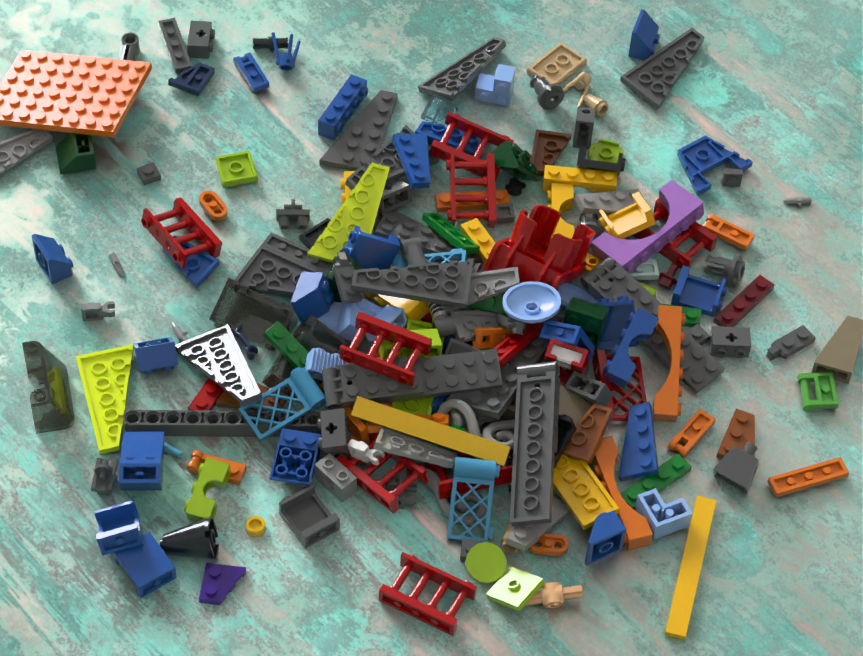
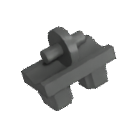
(293, 213)
(104, 476)
(407, 496)

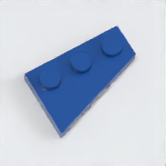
(197, 266)

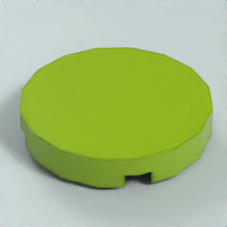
(605, 151)
(485, 563)

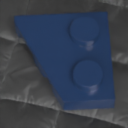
(193, 79)

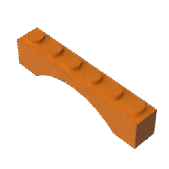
(666, 399)
(638, 531)

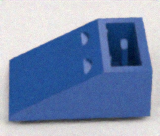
(296, 457)
(141, 461)

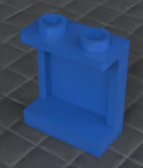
(371, 250)
(698, 293)
(618, 314)
(568, 334)
(118, 527)
(146, 565)

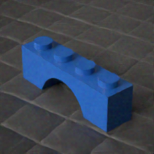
(621, 367)

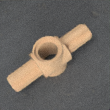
(553, 595)

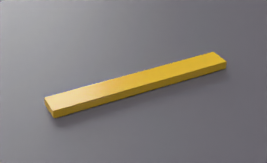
(430, 431)
(690, 568)

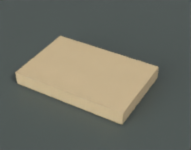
(557, 64)

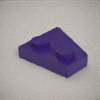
(218, 582)

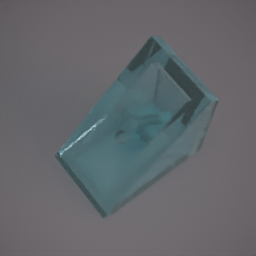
(437, 109)

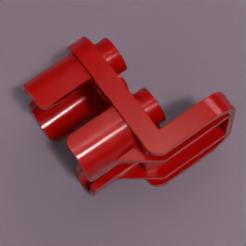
(535, 255)

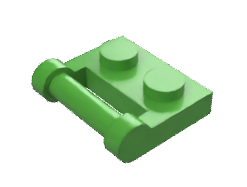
(824, 391)

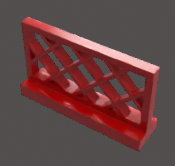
(599, 362)

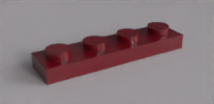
(744, 302)

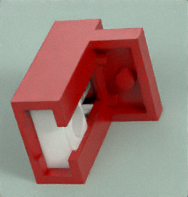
(569, 359)

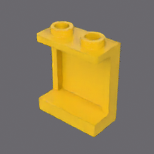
(629, 219)

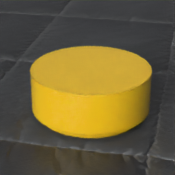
(255, 526)

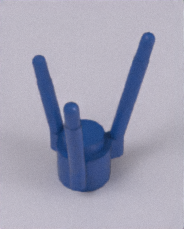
(286, 61)

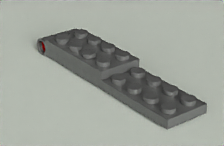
(611, 281)
(433, 378)
(534, 443)

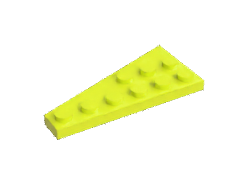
(357, 210)
(105, 386)

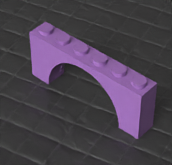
(682, 211)

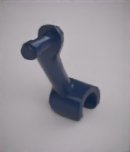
(250, 348)

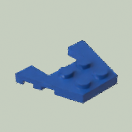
(703, 157)

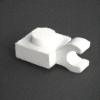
(361, 451)

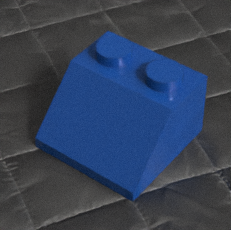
(644, 37)
(52, 258)
(312, 296)
(155, 354)
(606, 537)

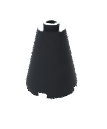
(192, 540)

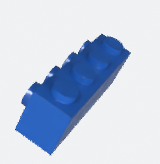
(342, 107)

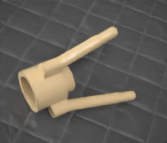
(580, 82)

